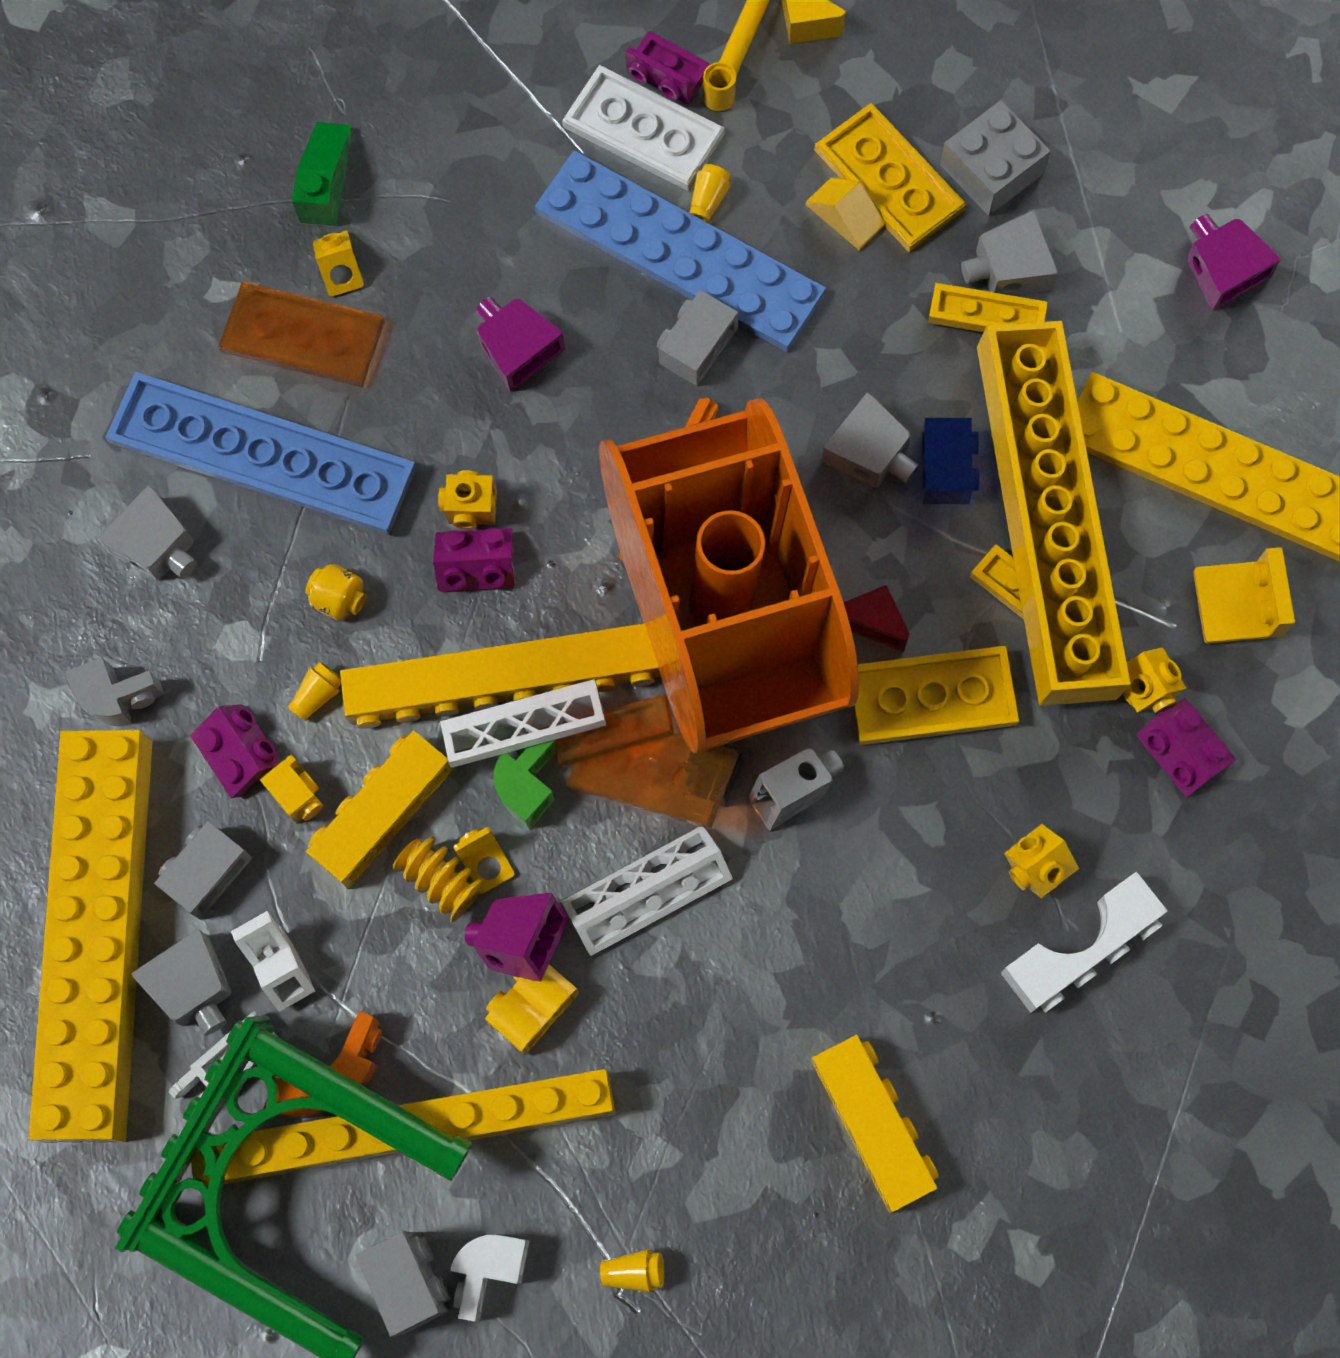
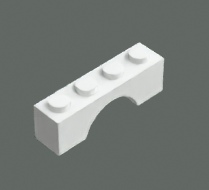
(1124, 913)

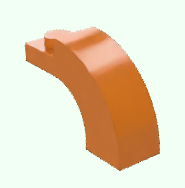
(351, 1062)

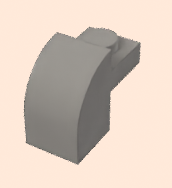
(106, 699)

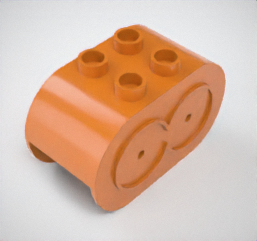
(730, 577)

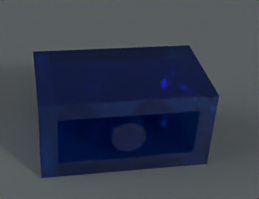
(948, 461)

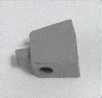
(1013, 258)
(870, 445)
(150, 538)
(793, 786)
(187, 982)

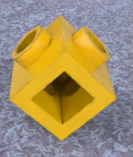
(468, 499)
(1153, 681)
(1040, 861)

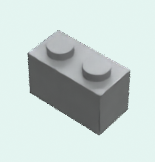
(697, 337)
(202, 869)

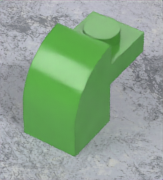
(519, 788)

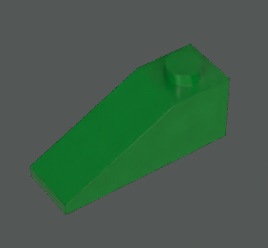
(322, 174)

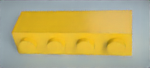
(379, 809)
(874, 1124)

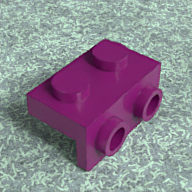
(666, 67)
(474, 559)
(1185, 746)
(235, 748)

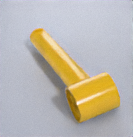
(725, 71)

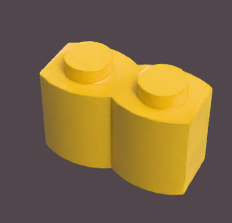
(530, 1008)

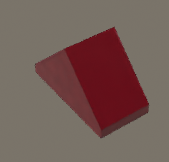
(878, 618)

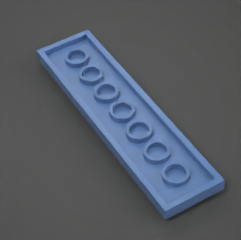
(679, 249)
(262, 453)

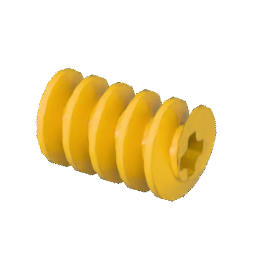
(438, 877)

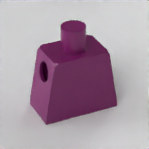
(1228, 259)
(517, 339)
(519, 935)

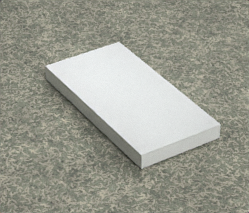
(643, 127)

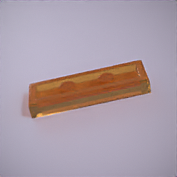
(624, 728)

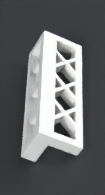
(523, 717)
(650, 894)

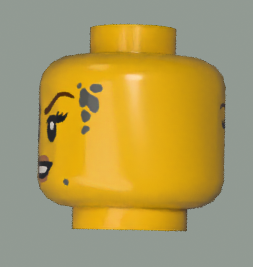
(335, 592)

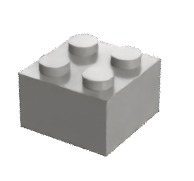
(994, 157)
(404, 1282)

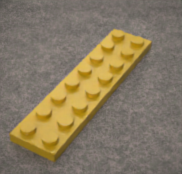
(1211, 464)

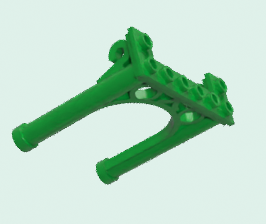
(168, 1241)

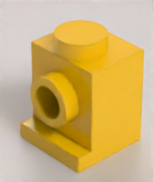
(292, 790)

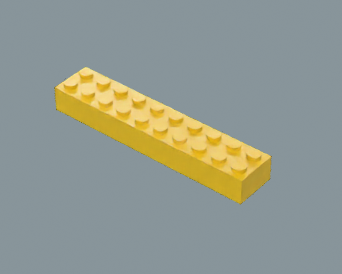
(1052, 514)
(91, 938)

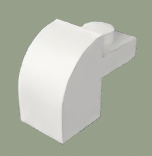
(273, 960)
(485, 1258)

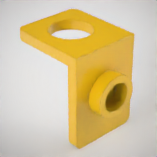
(337, 250)
(480, 845)

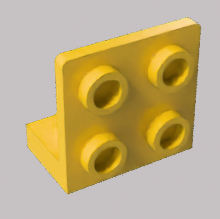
(1245, 599)

